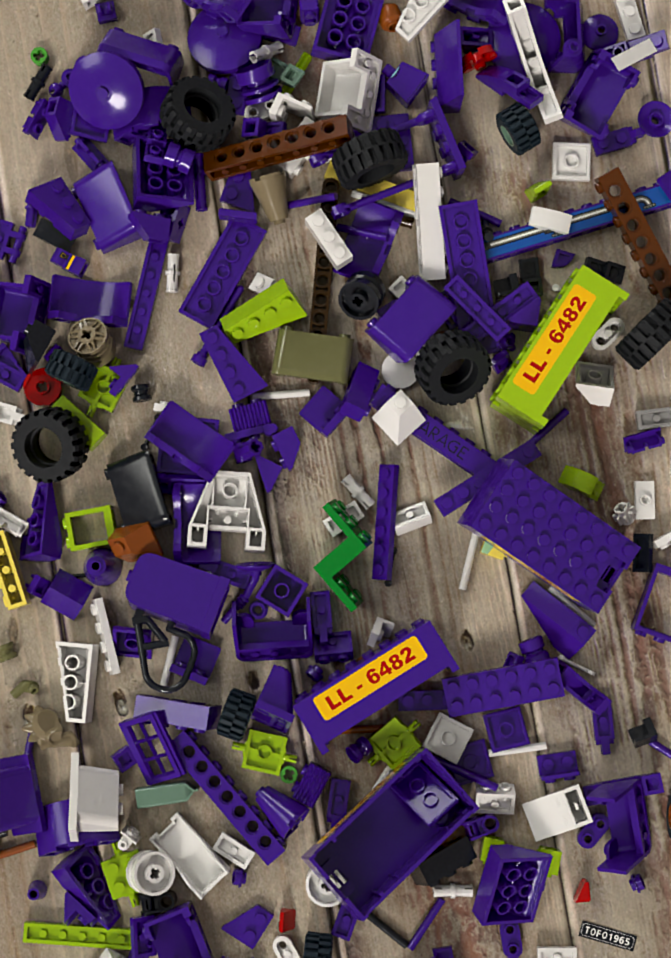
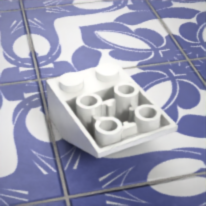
(557, 812)

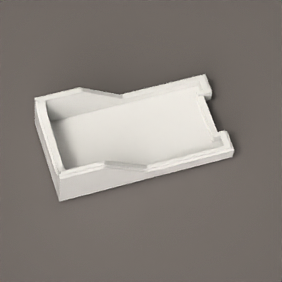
(191, 855)

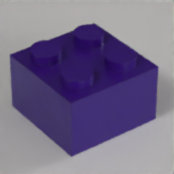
(281, 590)

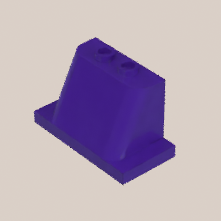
(22, 306)
(276, 701)
(20, 796)

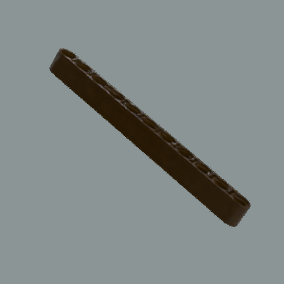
(320, 271)

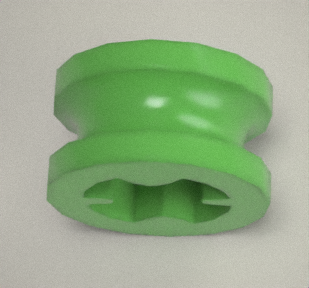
(36, 51)
(283, 772)

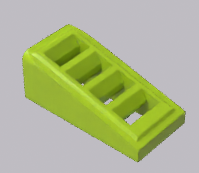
(538, 190)

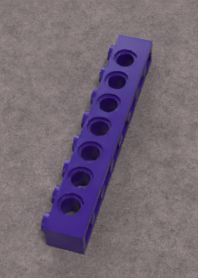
(267, 853)

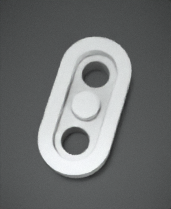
(261, 109)
(607, 334)
(288, 951)

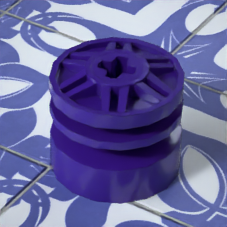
(257, 79)

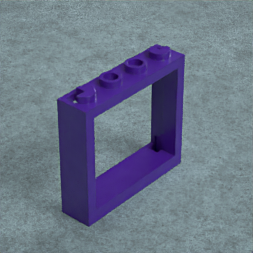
(641, 630)

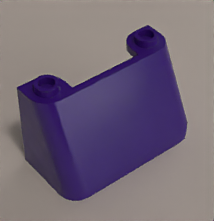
(270, 18)
(573, 54)
(596, 94)
(106, 208)
(410, 320)
(178, 933)

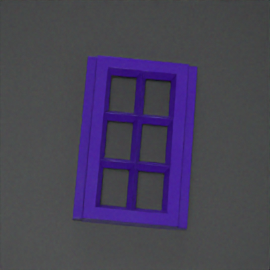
(164, 737)

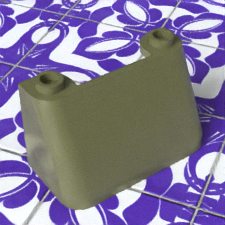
(313, 356)

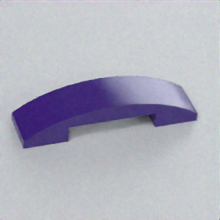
(651, 784)

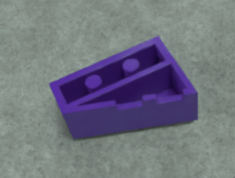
(60, 207)

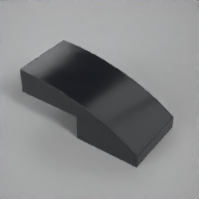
(48, 233)
(609, 270)
(530, 272)

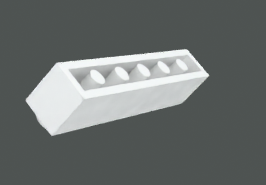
(428, 224)

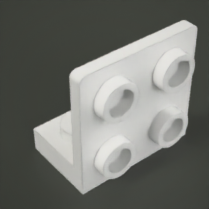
(286, 102)

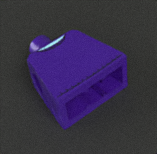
(405, 82)

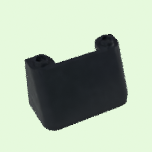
(138, 490)

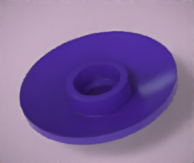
(593, 38)
(655, 111)

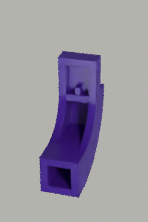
(582, 690)

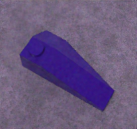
(561, 625)

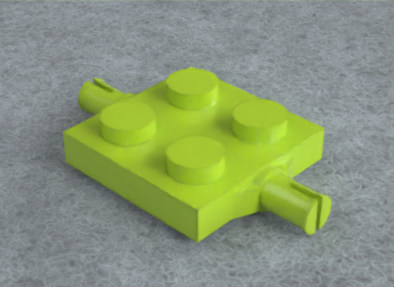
(99, 393)
(394, 742)
(264, 752)
(115, 874)

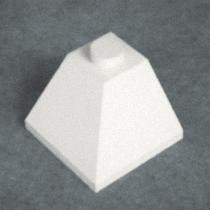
(595, 382)
(398, 417)

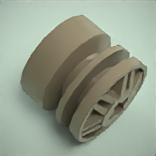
(92, 341)

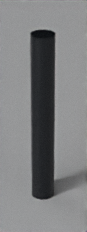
(388, 930)

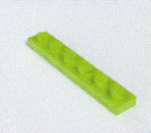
(76, 935)

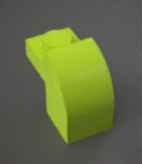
(581, 482)

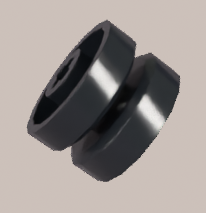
(361, 295)

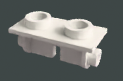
(12, 523)
(130, 836)

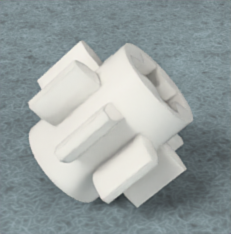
(624, 513)

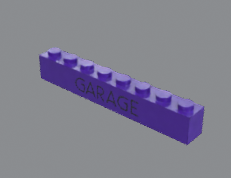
(440, 438)

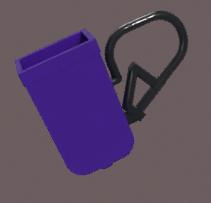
(178, 597)

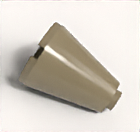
(272, 195)

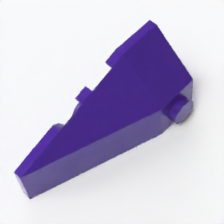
(44, 535)
(84, 880)

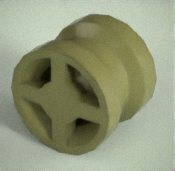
(7, 652)

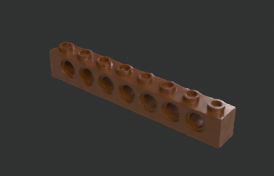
(278, 147)
(642, 229)

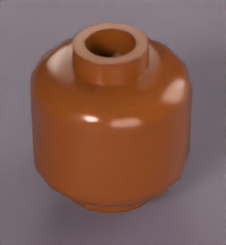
(389, 16)

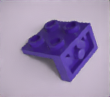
(323, 411)
(204, 663)

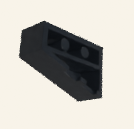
(444, 861)

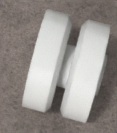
(150, 872)
(319, 892)

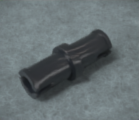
(38, 82)

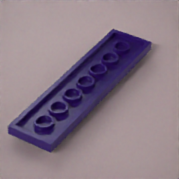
(467, 257)

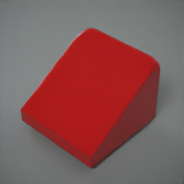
(583, 892)
(287, 919)

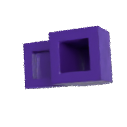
(257, 127)

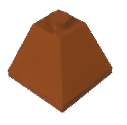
(134, 541)

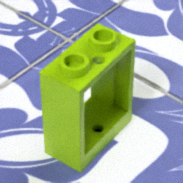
(68, 524)

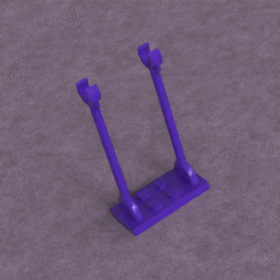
(440, 133)

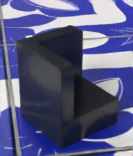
(505, 286)
(643, 734)

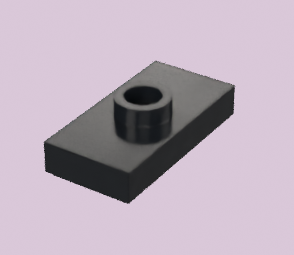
(644, 559)

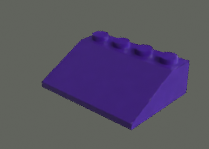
(346, 26)
(448, 67)
(157, 185)
(510, 885)

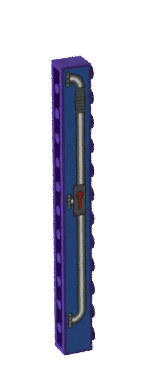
(584, 221)

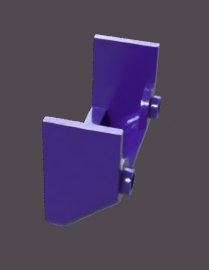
(145, 53)
(274, 638)
(627, 822)

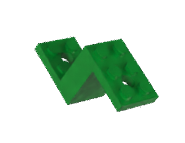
(342, 555)

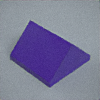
(526, 318)
(67, 594)
(125, 641)

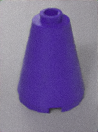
(109, 567)
(281, 810)

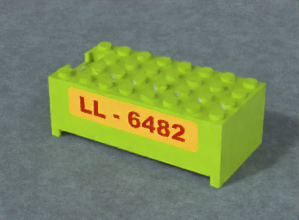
(555, 347)

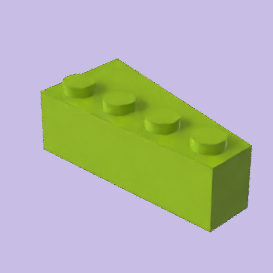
(263, 313)

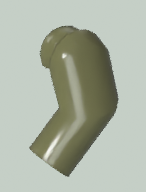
(25, 686)

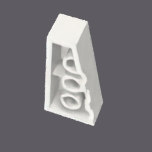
(78, 677)

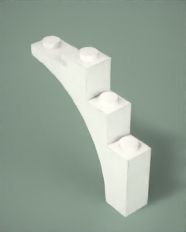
(531, 58)

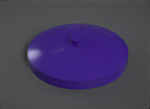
(546, 35)
(220, 45)
(106, 89)

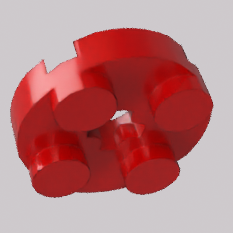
(478, 59)
(32, 390)

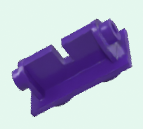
(35, 125)
(89, 153)
(638, 442)

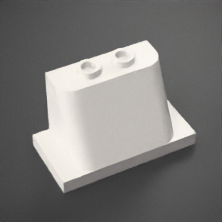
(350, 89)
(93, 799)

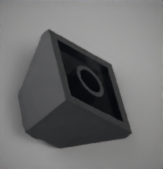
(36, 342)

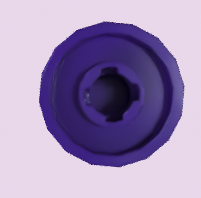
(180, 158)
(533, 649)

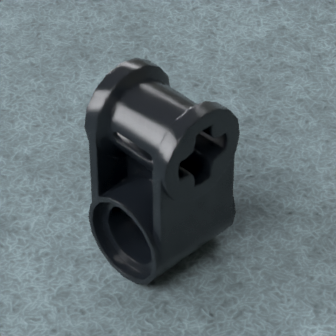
(155, 904)

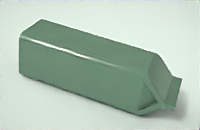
(164, 793)

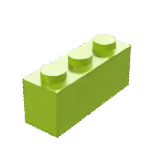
(95, 433)

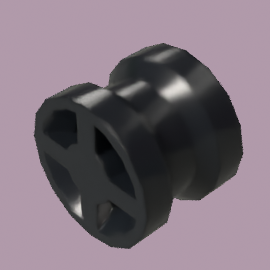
(141, 393)

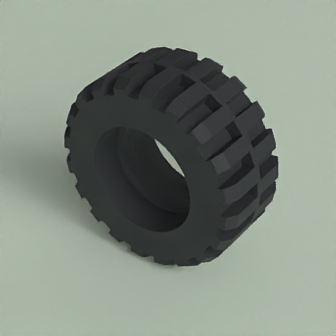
(209, 99)
(369, 158)
(647, 336)
(443, 351)
(30, 454)

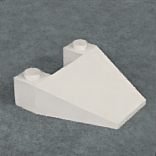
(228, 506)

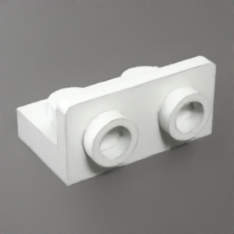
(495, 802)

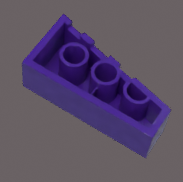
(233, 368)

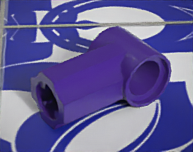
(247, 450)

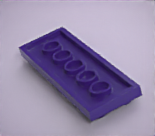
(222, 272)
(503, 687)

